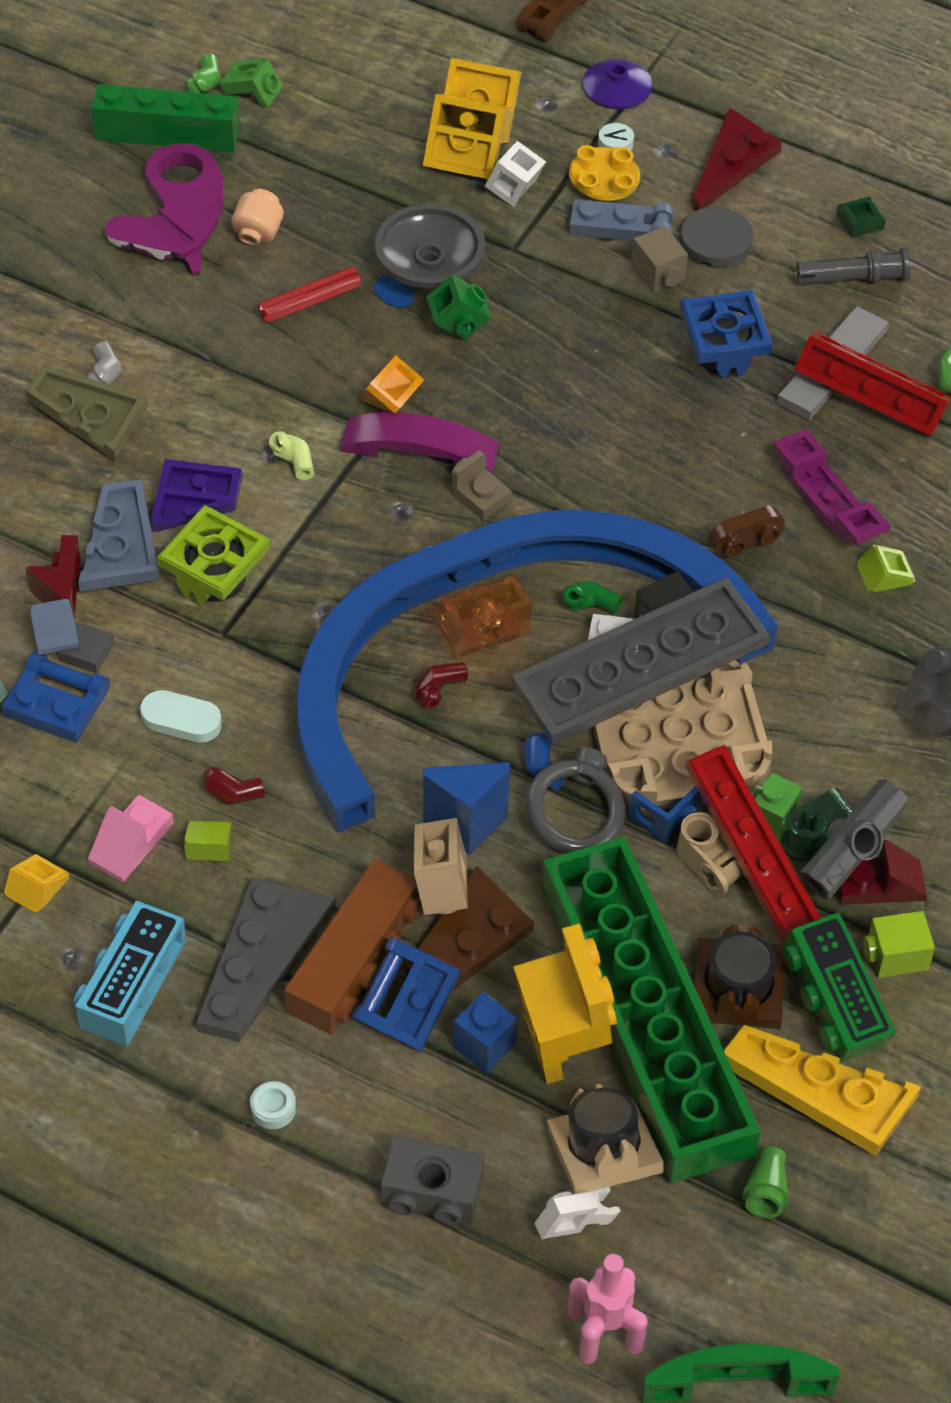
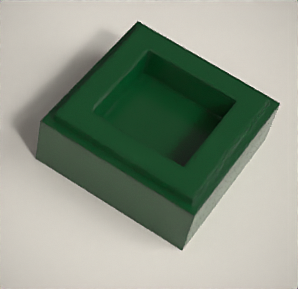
(861, 217)

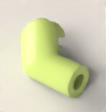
(294, 451)

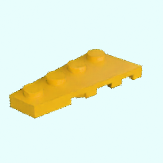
(838, 1097)

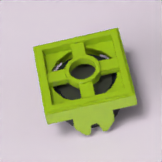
(213, 563)

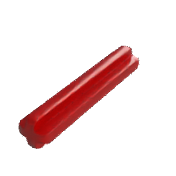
(309, 294)

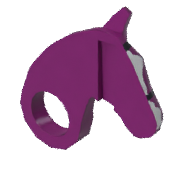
(188, 210)

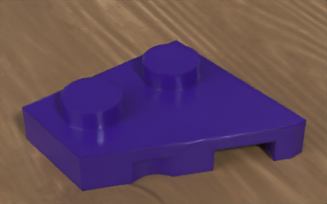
(190, 486)

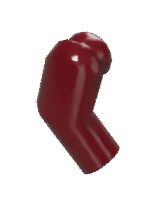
(435, 678)
(230, 790)

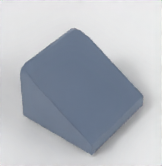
(54, 626)

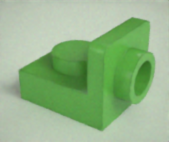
(254, 77)

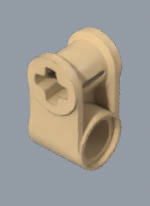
(708, 859)

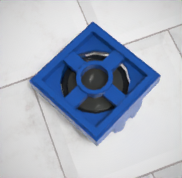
(722, 337)

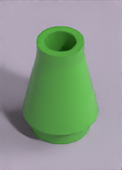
(767, 1186)

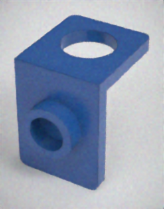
(666, 823)

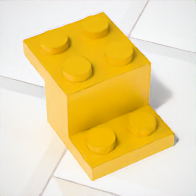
(472, 118)
(566, 1002)

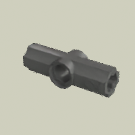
(864, 824)

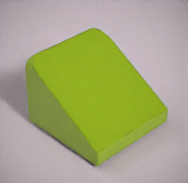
(884, 569)
(208, 841)

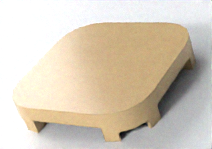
(655, 739)

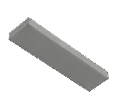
(858, 331)

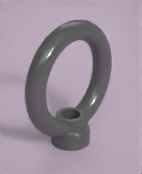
(586, 768)

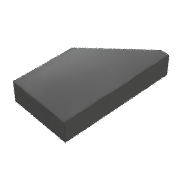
(92, 648)

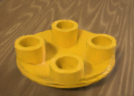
(604, 172)

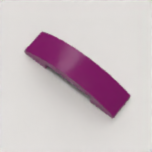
(415, 435)
(824, 492)

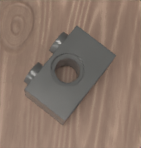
(417, 1161)

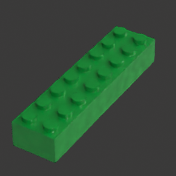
(661, 1026)

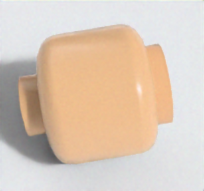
(257, 217)

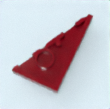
(735, 155)

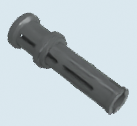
(870, 267)

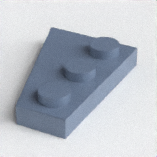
(121, 540)

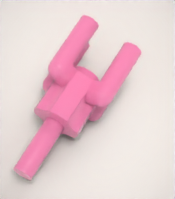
(608, 1306)

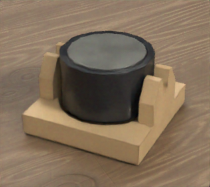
(605, 1132)

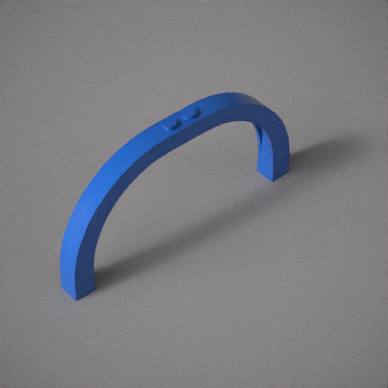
(453, 565)

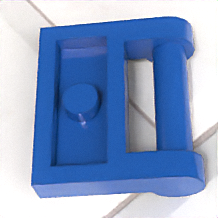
(51, 707)
(419, 999)

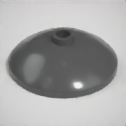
(429, 244)

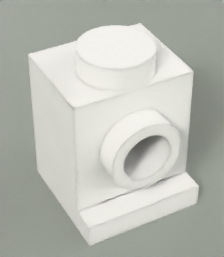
(515, 173)

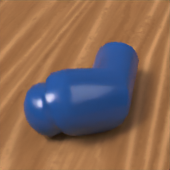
(538, 755)

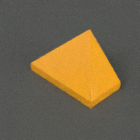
(392, 386)

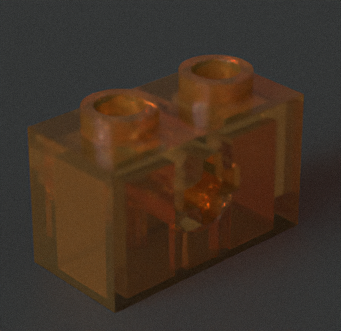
(486, 616)

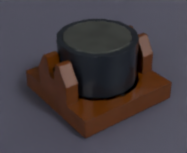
(740, 973)

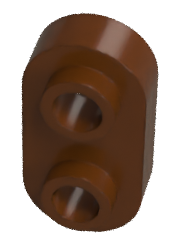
(746, 531)

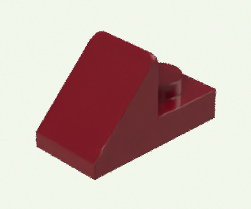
(61, 578)
(885, 879)

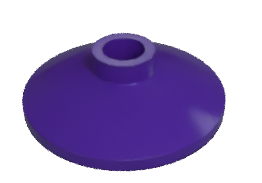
(617, 84)

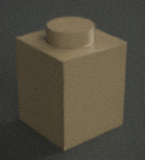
(659, 259)

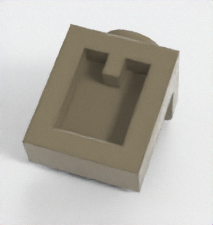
(478, 487)

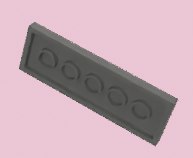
(639, 660)

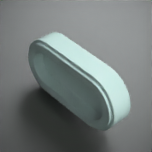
(181, 716)

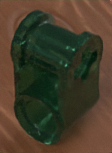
(810, 822)

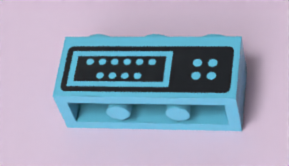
(130, 973)

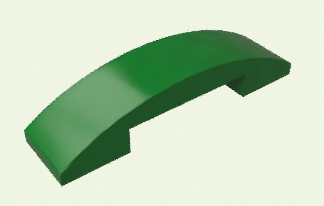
(801, 1371)

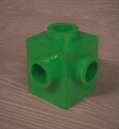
(459, 307)

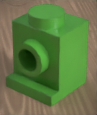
(776, 800)

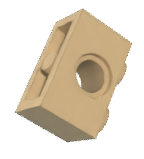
(440, 866)

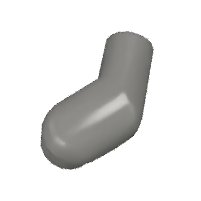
(108, 366)

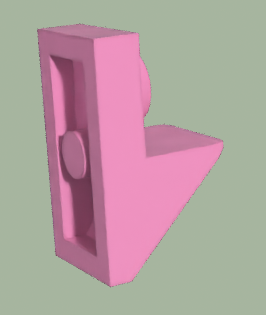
(128, 837)

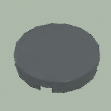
(717, 236)

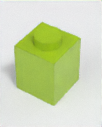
(899, 944)

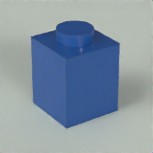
(485, 1032)

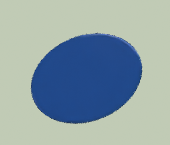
(394, 292)

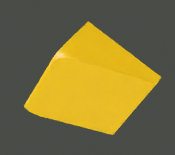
(34, 882)

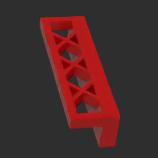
(872, 383)

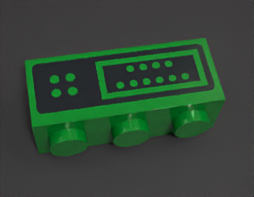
(837, 988)

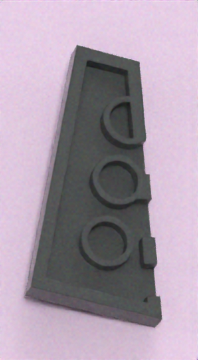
(259, 953)

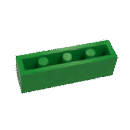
(165, 117)

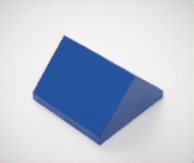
(471, 794)

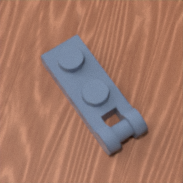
(617, 219)

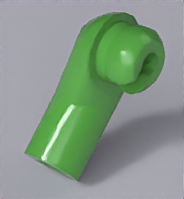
(205, 78)
(944, 372)

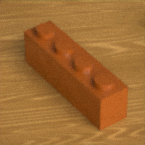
(352, 947)

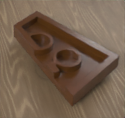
(479, 933)

